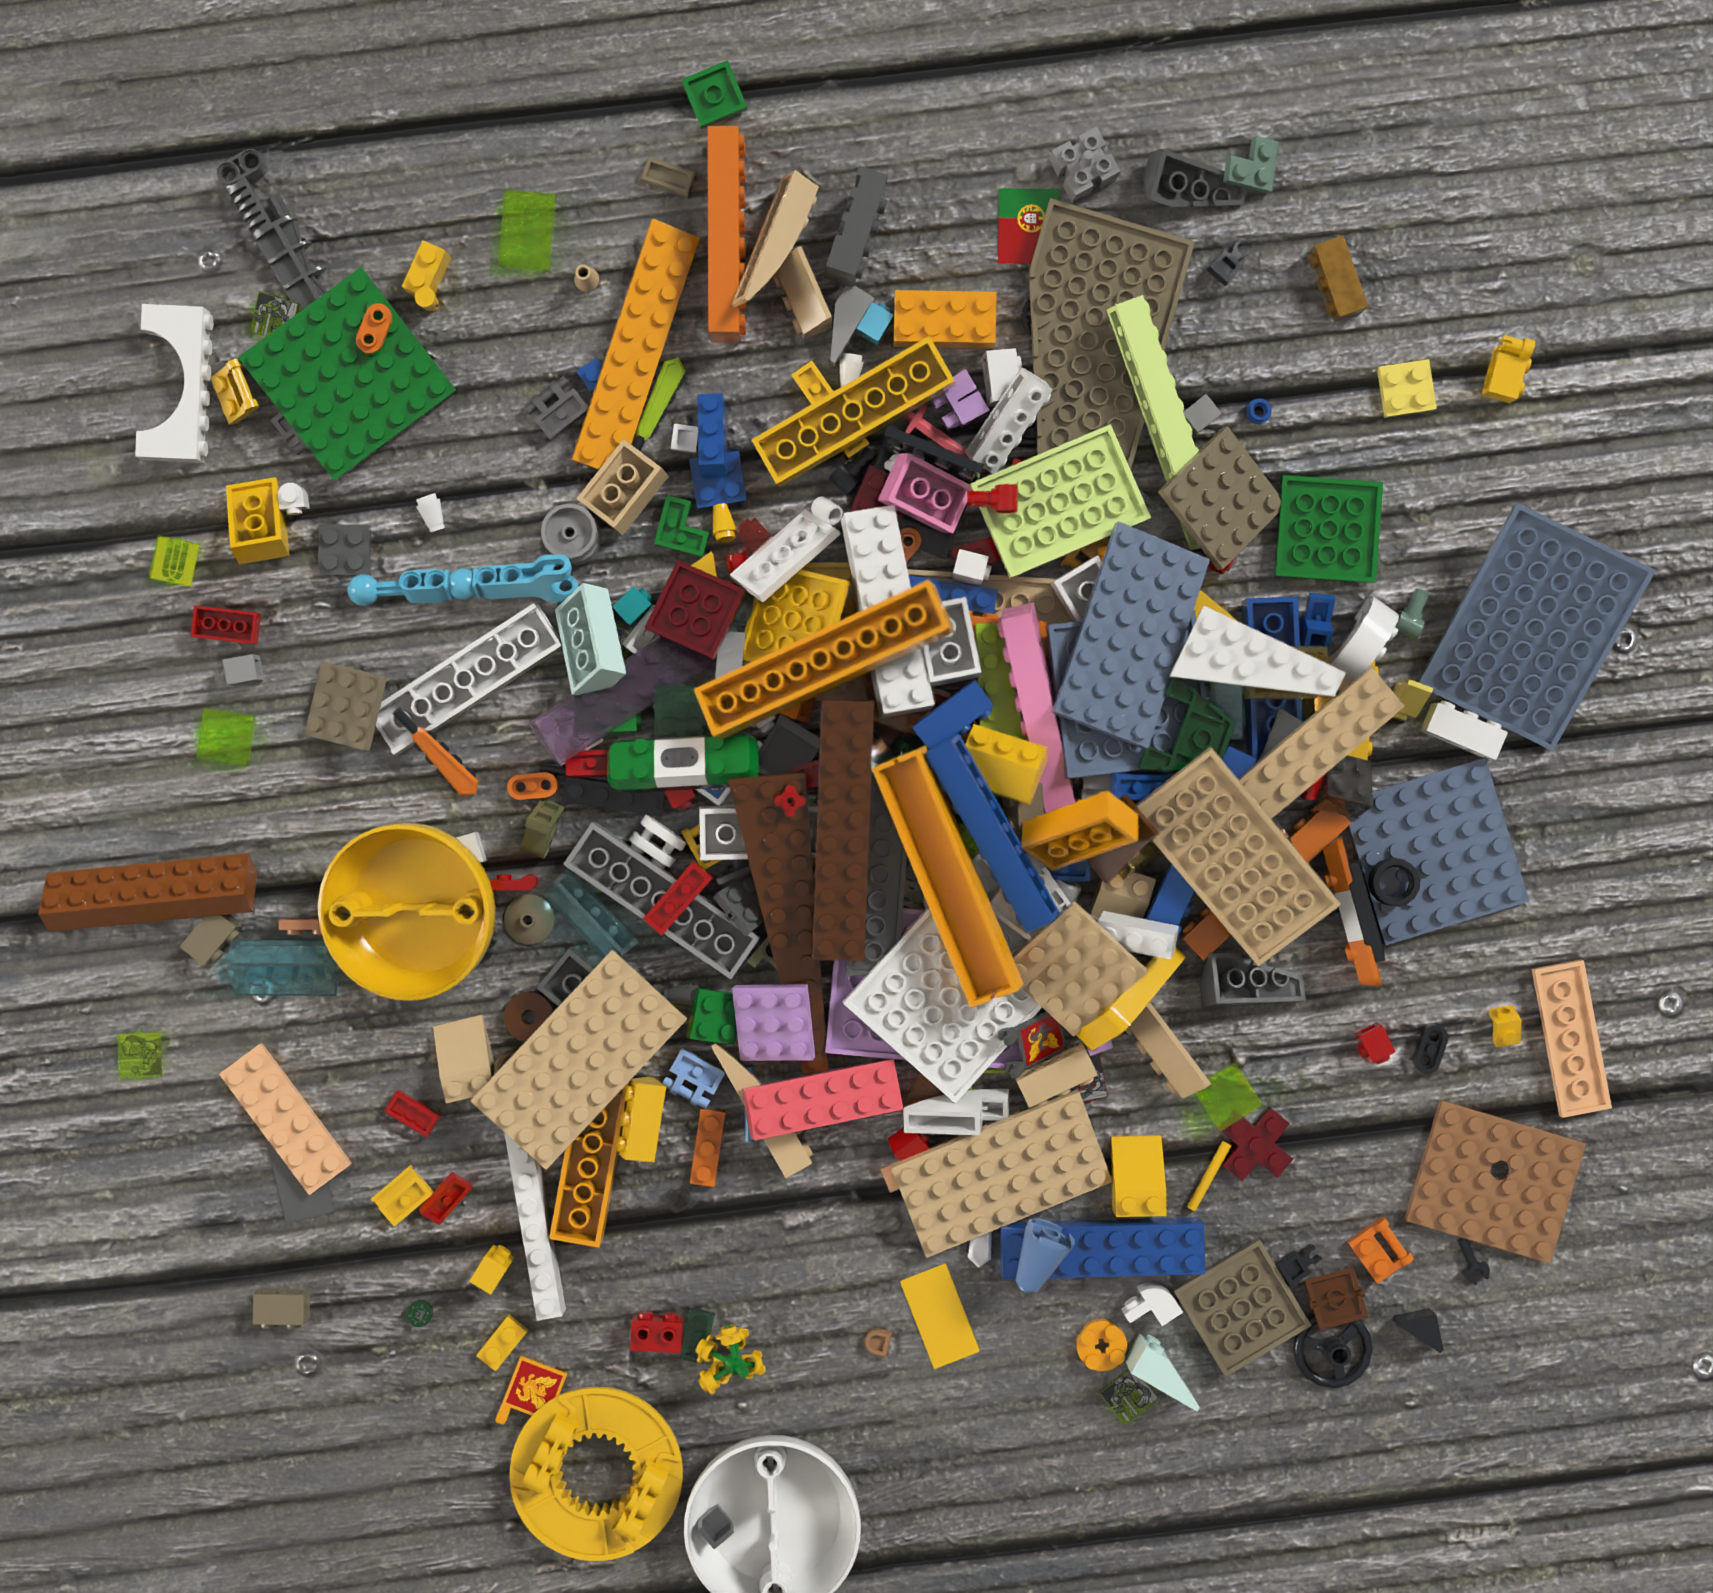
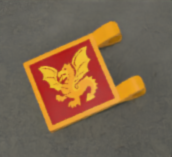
(530, 1388)

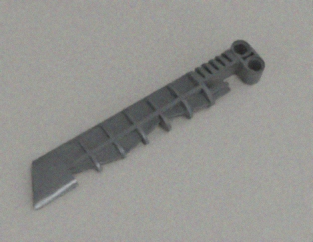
(277, 239)

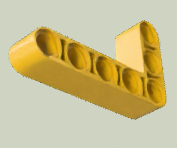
(1130, 1003)

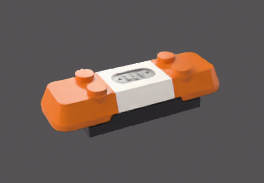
(1356, 911)

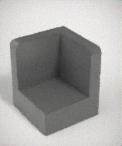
(715, 1526)

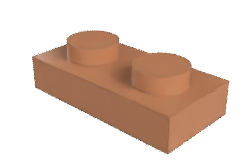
(296, 925)

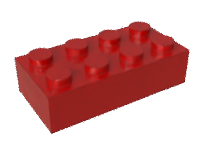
(225, 625)

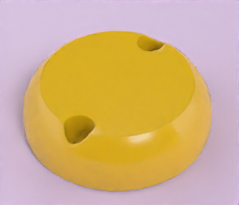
(408, 911)

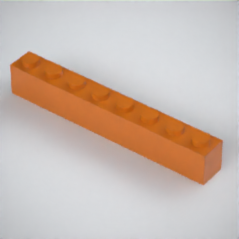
(1308, 838)

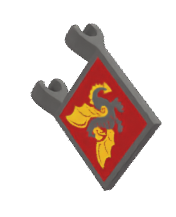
(1036, 1040)

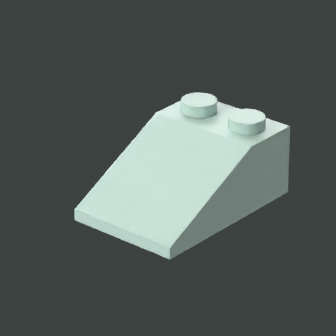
(1151, 1364)

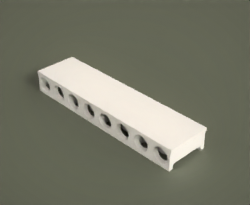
(469, 676)

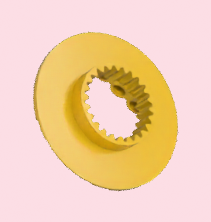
(574, 1526)

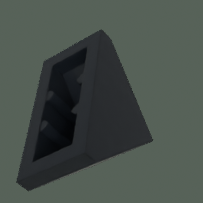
(1422, 1325)

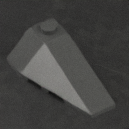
(1236, 981)

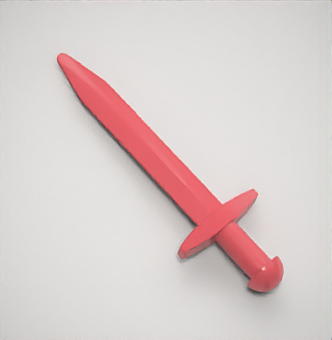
(916, 421)

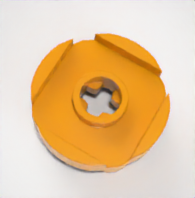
(1089, 1337)

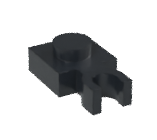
(1227, 264)
(1294, 1266)

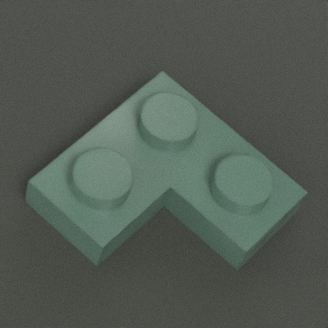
(1258, 170)

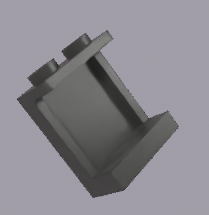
(787, 747)

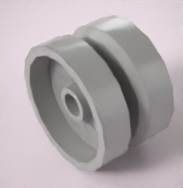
(568, 519)

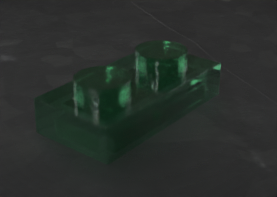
(698, 1328)

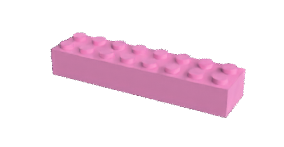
(1036, 699)

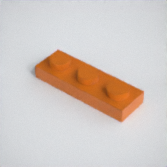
(707, 1147)

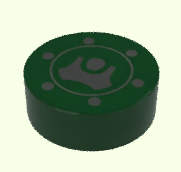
(419, 1313)

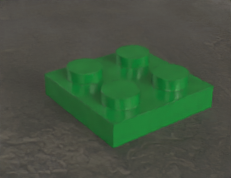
(714, 94)
(712, 1017)

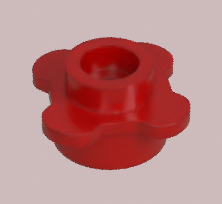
(789, 793)

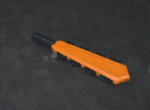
(449, 766)

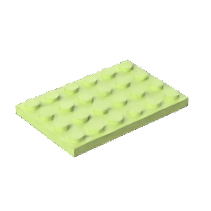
(1064, 501)

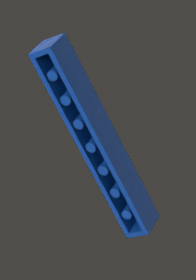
(992, 833)
(1174, 893)

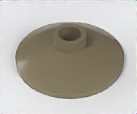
(542, 917)

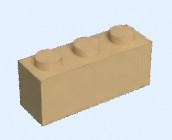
(1056, 1075)

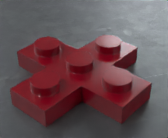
(1257, 1144)

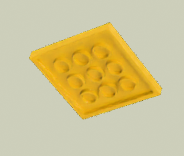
(794, 612)

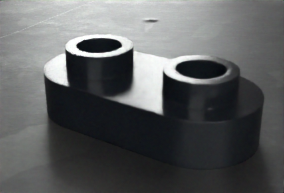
(1432, 1049)

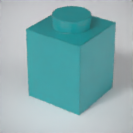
(633, 605)

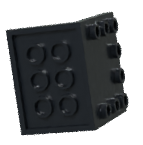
(959, 466)

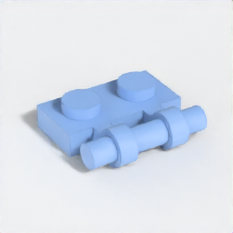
(697, 1071)

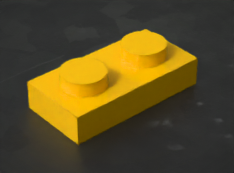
(502, 1342)

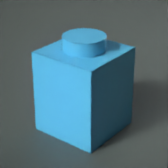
(875, 323)

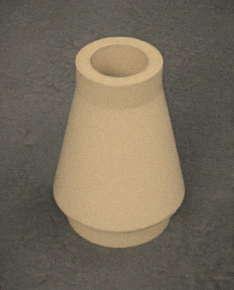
(586, 283)

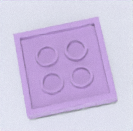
(773, 1022)

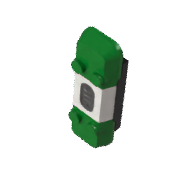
(681, 762)

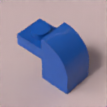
(1315, 621)

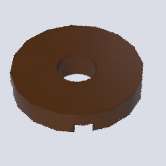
(514, 1014)

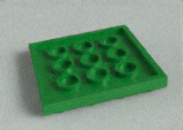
(1328, 529)

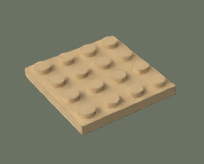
(1075, 968)

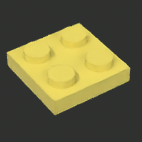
(1406, 388)

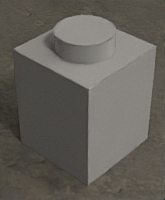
(1201, 414)
(242, 670)

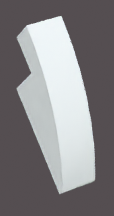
(964, 1117)

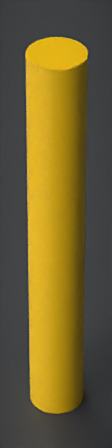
(1209, 1176)

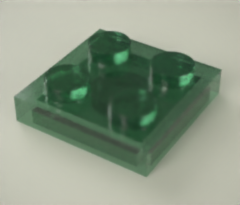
(678, 712)

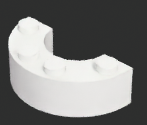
(1366, 641)

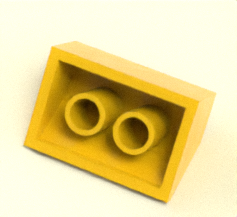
(1007, 763)
(641, 1119)

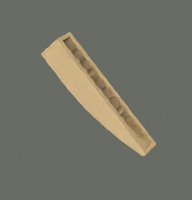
(778, 234)
(785, 1148)

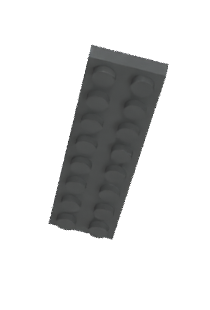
(884, 885)

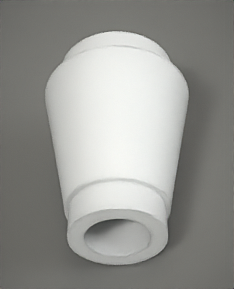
(850, 367)
(431, 512)

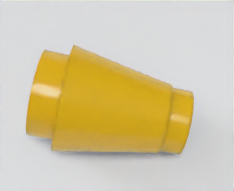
(723, 524)

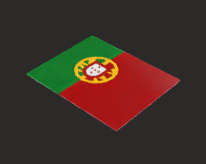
(1020, 222)

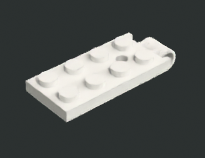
(784, 552)

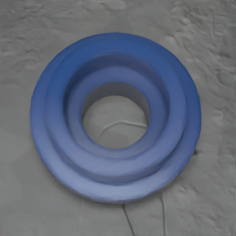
(1264, 406)

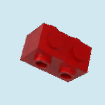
(657, 1334)

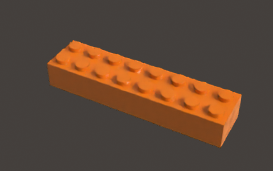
(725, 228)

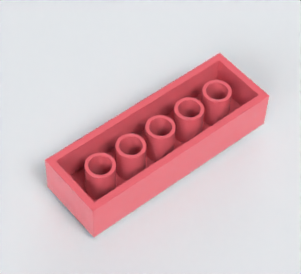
(822, 1099)

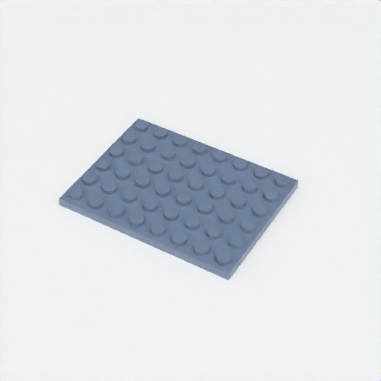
(1535, 626)

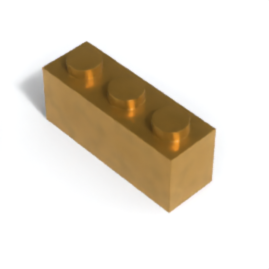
(1337, 278)

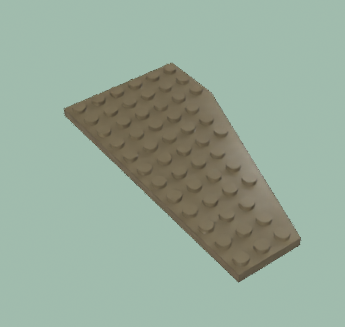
(1076, 274)

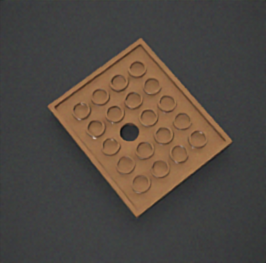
(1511, 1213)

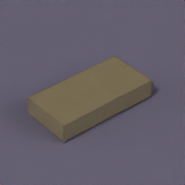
(668, 177)

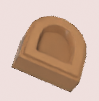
(877, 1341)

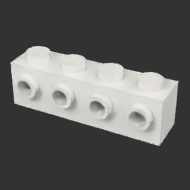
(1009, 420)

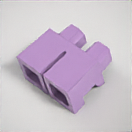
(962, 410)

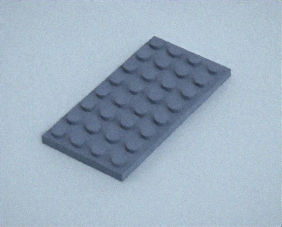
(1131, 635)

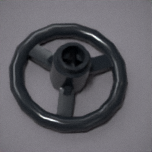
(1335, 1352)

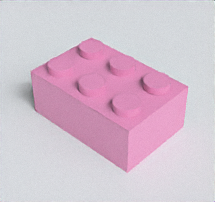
(925, 493)

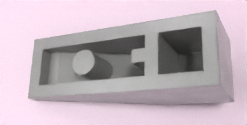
(849, 310)

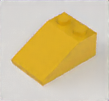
(256, 521)
(1138, 1176)

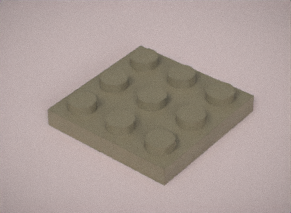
(345, 705)

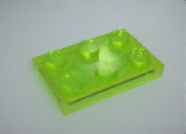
(527, 230)

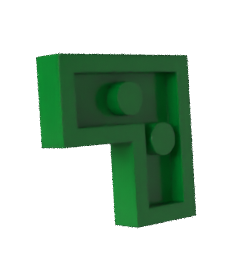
(674, 533)

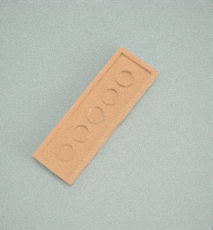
(1571, 1038)
(285, 1118)

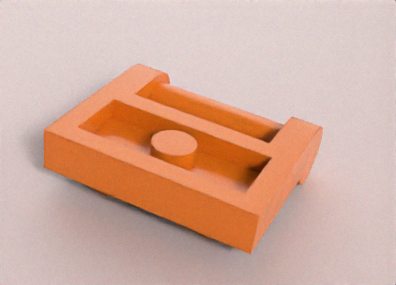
(1373, 1255)

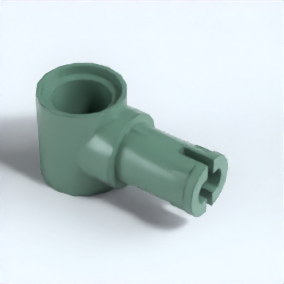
(1410, 618)

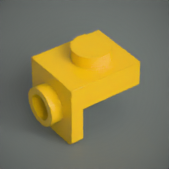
(1505, 1026)

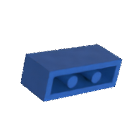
(712, 435)
(954, 715)

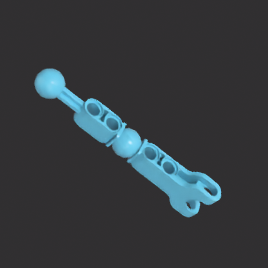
(421, 586)

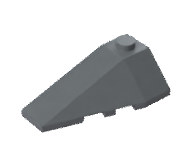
(1187, 182)

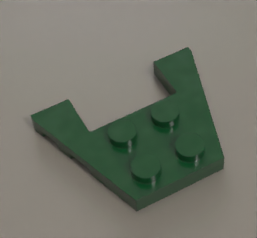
(1200, 728)

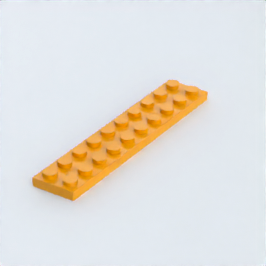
(636, 343)

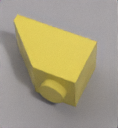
(1413, 697)

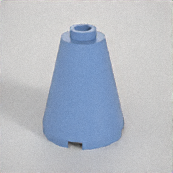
(1041, 1253)

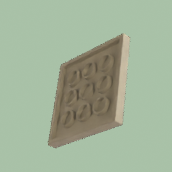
(1222, 498)
(1242, 1307)

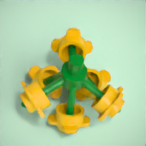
(723, 1367)

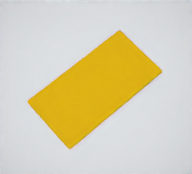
(939, 1316)

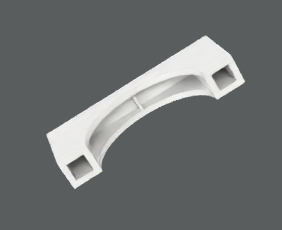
(183, 433)

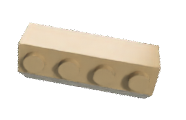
(1167, 1053)

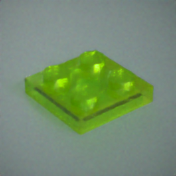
(226, 736)
(1228, 1097)

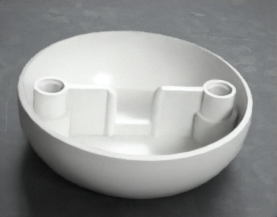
(789, 1518)

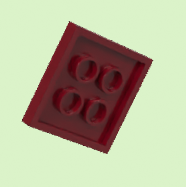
(695, 609)

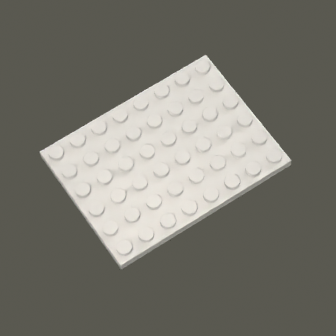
(923, 1012)

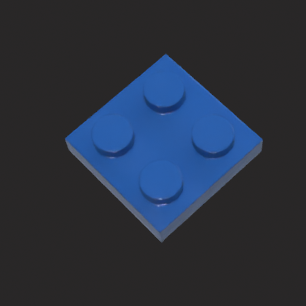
(719, 489)

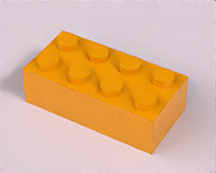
(948, 317)
(1080, 830)

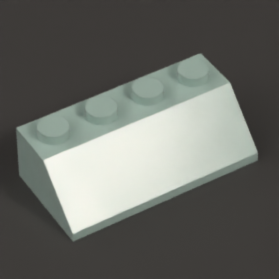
(590, 640)

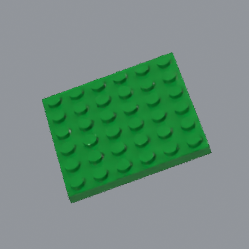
(333, 392)

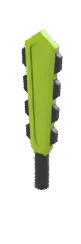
(662, 392)

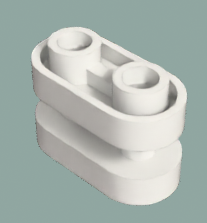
(661, 856)

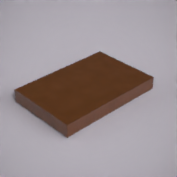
(1111, 863)

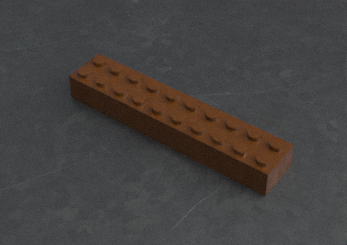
(843, 830)

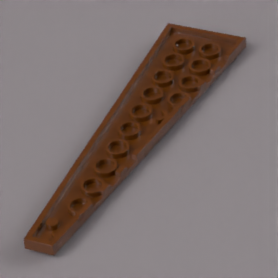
(784, 883)

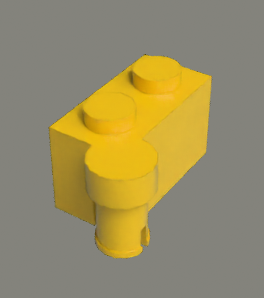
(426, 275)
(1507, 369)

